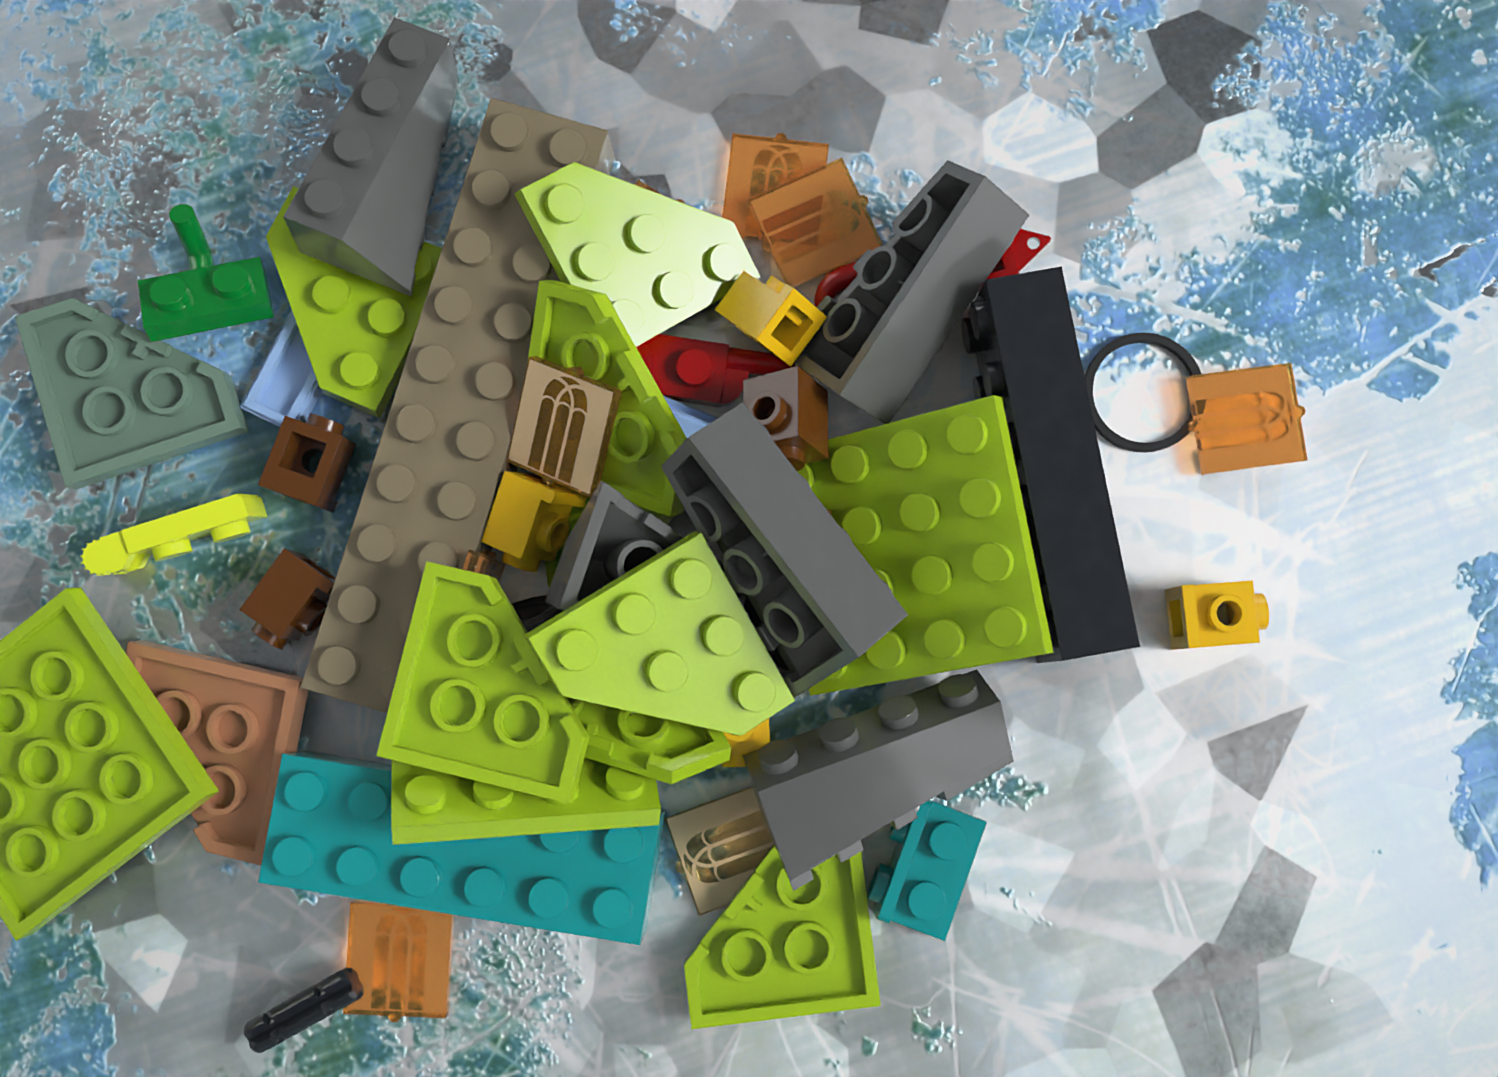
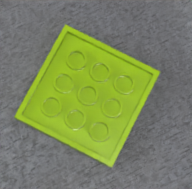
(947, 531)
(83, 762)

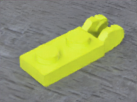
(172, 534)

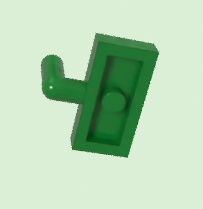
(207, 293)

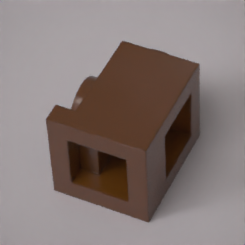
(288, 463)
(289, 599)

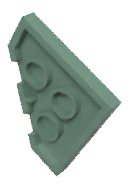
(118, 396)

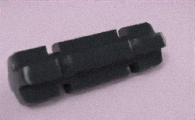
(303, 1010)

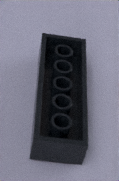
(1033, 361)

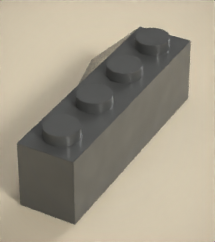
(379, 164)
(912, 290)
(611, 541)
(781, 548)
(875, 769)

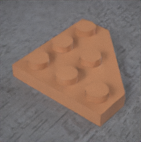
(237, 727)

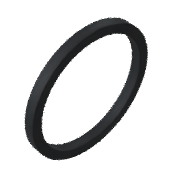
(1150, 338)

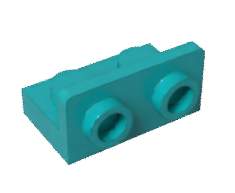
(927, 869)

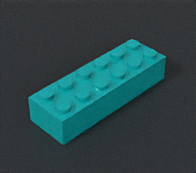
(336, 839)

